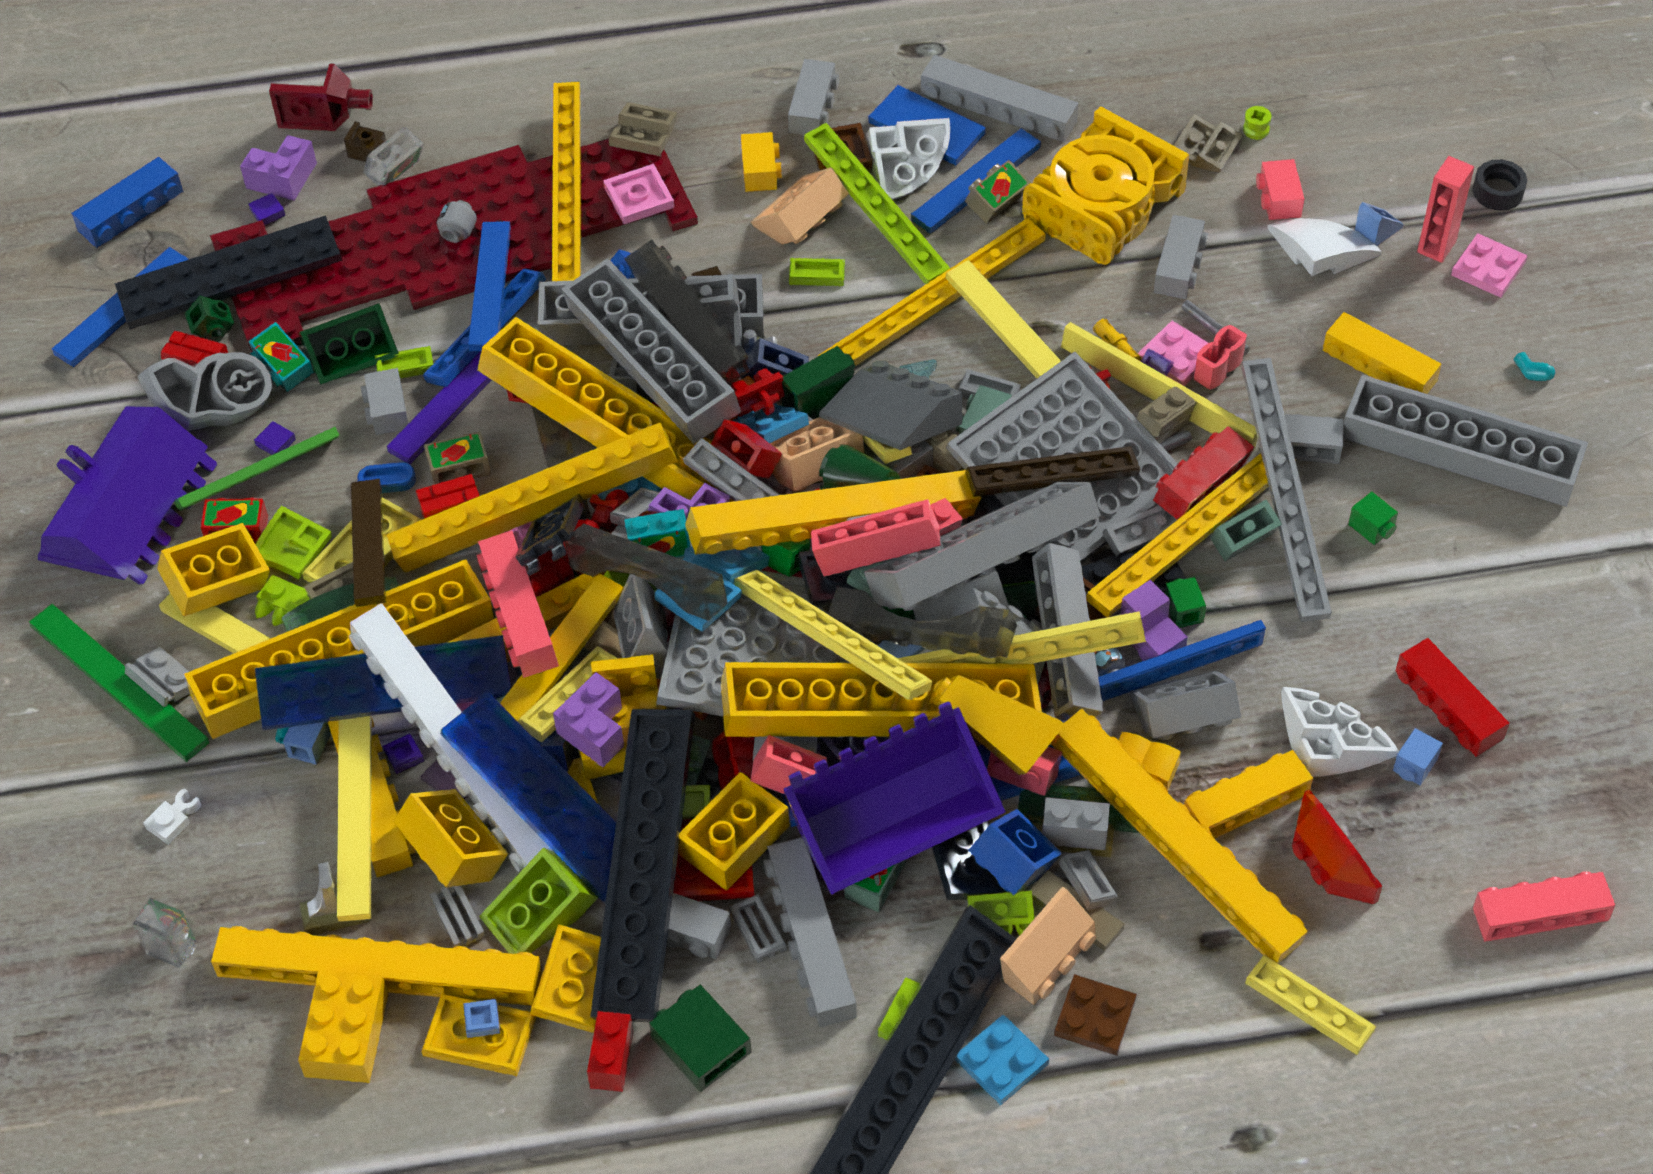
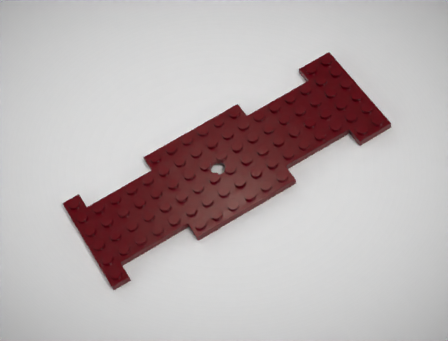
(401, 248)

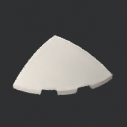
(907, 153)
(1322, 244)
(1331, 736)

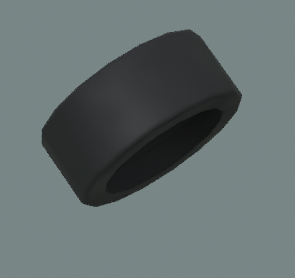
(1497, 199)

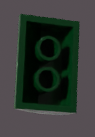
(348, 343)

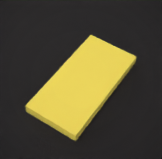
(340, 549)

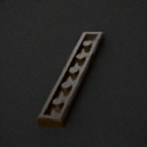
(1046, 471)
(368, 543)

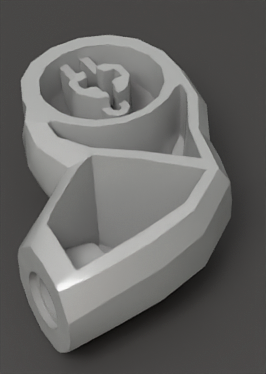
(212, 392)

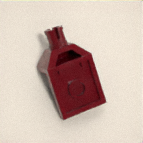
(318, 106)

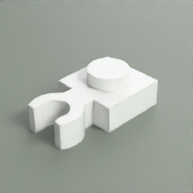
(170, 819)

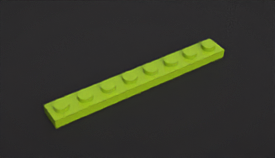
(876, 203)

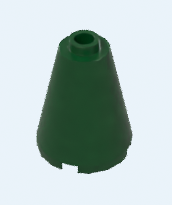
(851, 467)

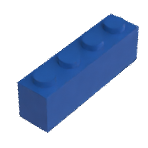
(127, 202)

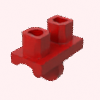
(761, 394)
(604, 508)

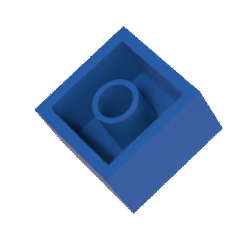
(1014, 852)

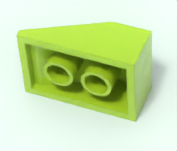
(536, 902)

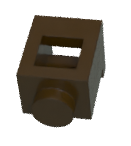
(362, 141)

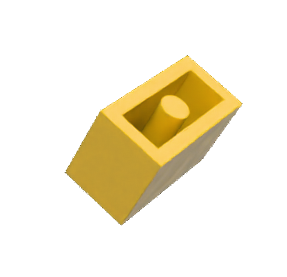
(759, 161)

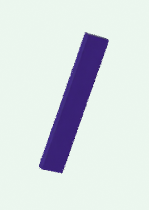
(439, 413)

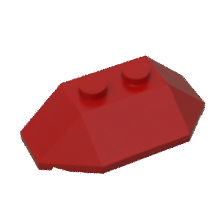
(1331, 855)

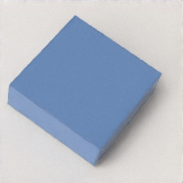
(481, 1018)

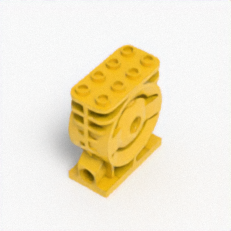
(1114, 183)

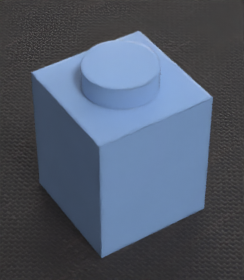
(307, 741)
(1417, 757)

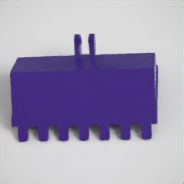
(124, 495)
(892, 798)

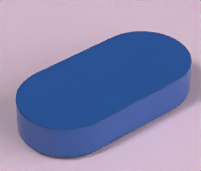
(393, 476)

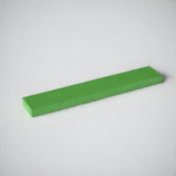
(256, 469)

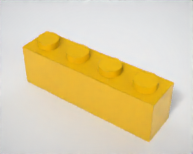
(1380, 355)
(1250, 794)

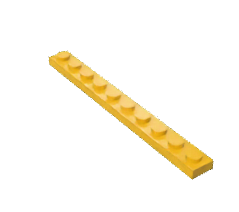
(566, 182)
(938, 293)
(1180, 537)

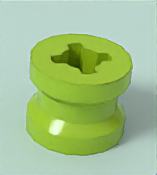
(1257, 122)

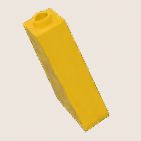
(1000, 723)

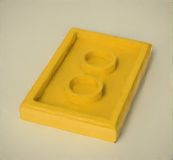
(569, 979)
(495, 1052)

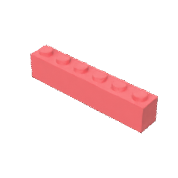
(517, 605)

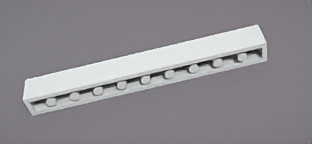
(432, 709)

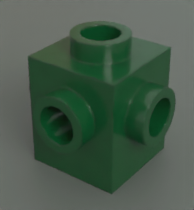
(209, 318)

